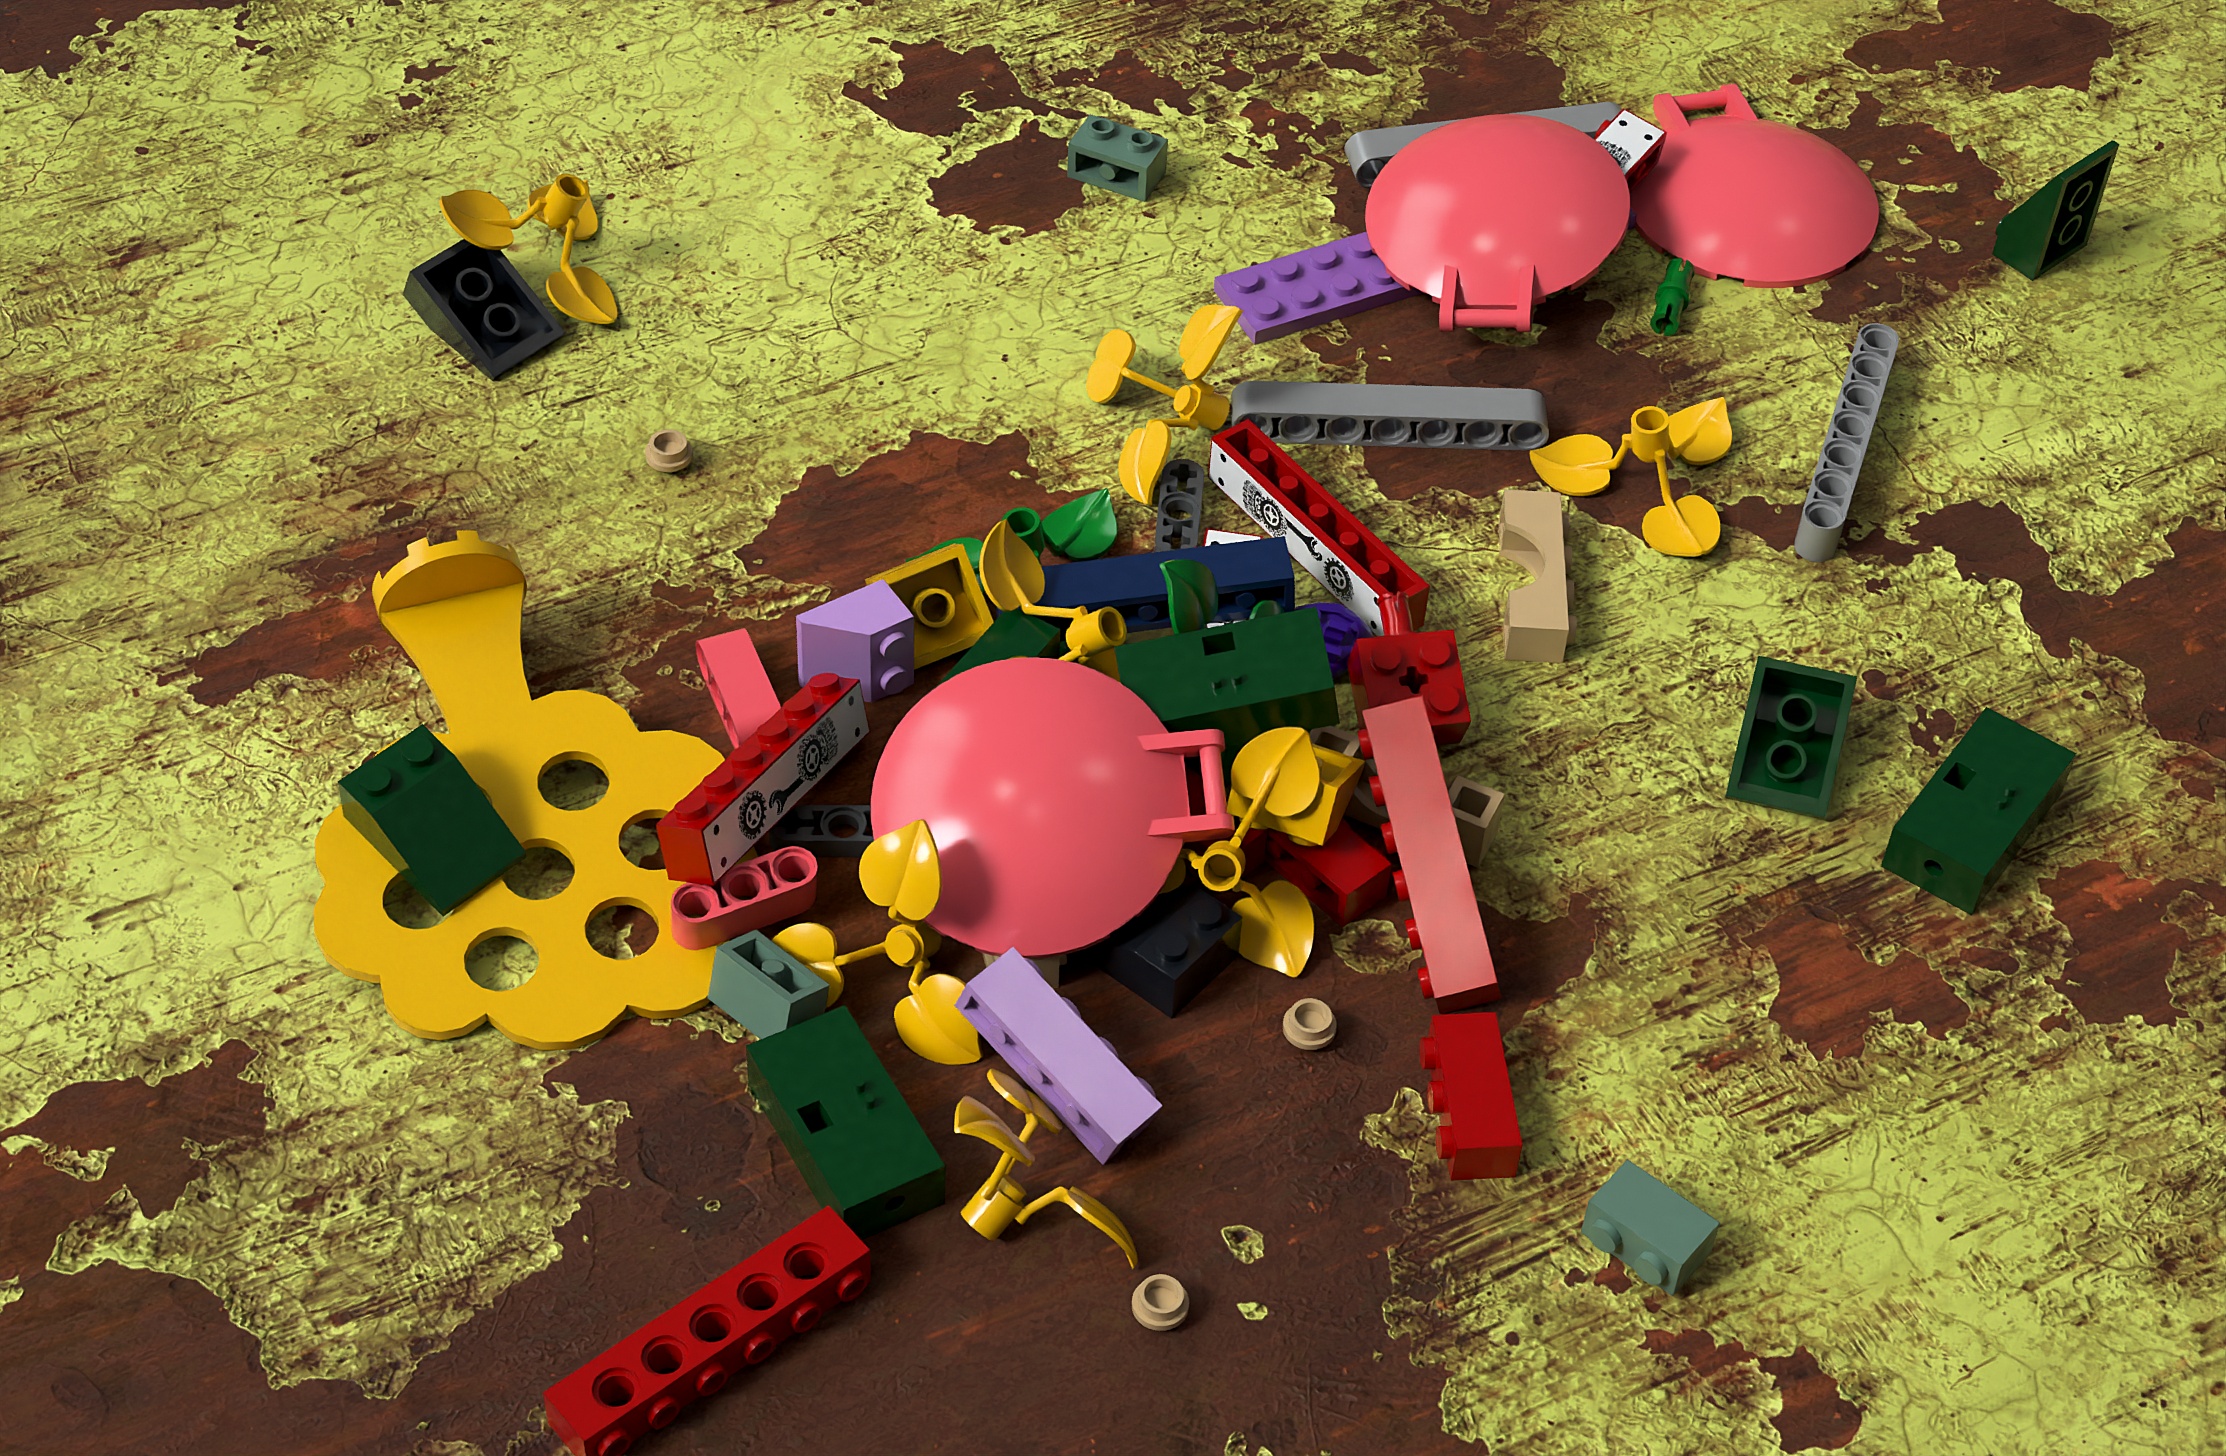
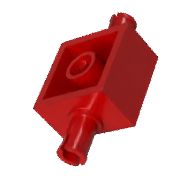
(1407, 663)

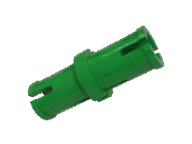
(1672, 296)

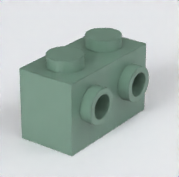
(1117, 157)
(764, 985)
(1649, 1227)

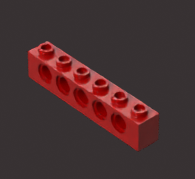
(723, 1309)

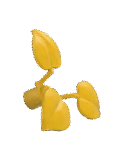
(564, 207)
(1196, 404)
(1698, 434)
(1017, 579)
(906, 875)
(1279, 921)
(1001, 1195)

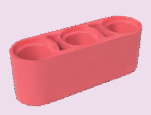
(737, 683)
(759, 878)

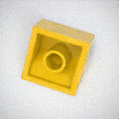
(944, 602)
(1322, 817)

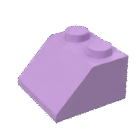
(860, 638)

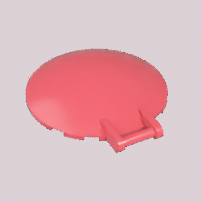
(1752, 196)
(1497, 216)
(1045, 802)

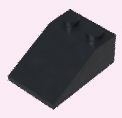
(481, 307)
(1171, 948)

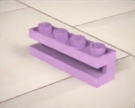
(1058, 1054)

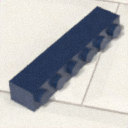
(1138, 591)

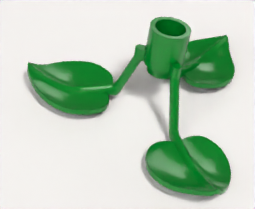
(1079, 529)
(1193, 606)

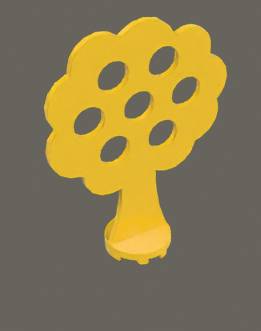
(462, 627)

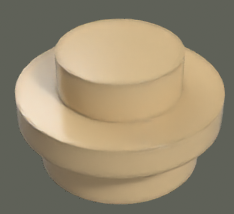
(668, 451)
(1309, 1024)
(1160, 1303)

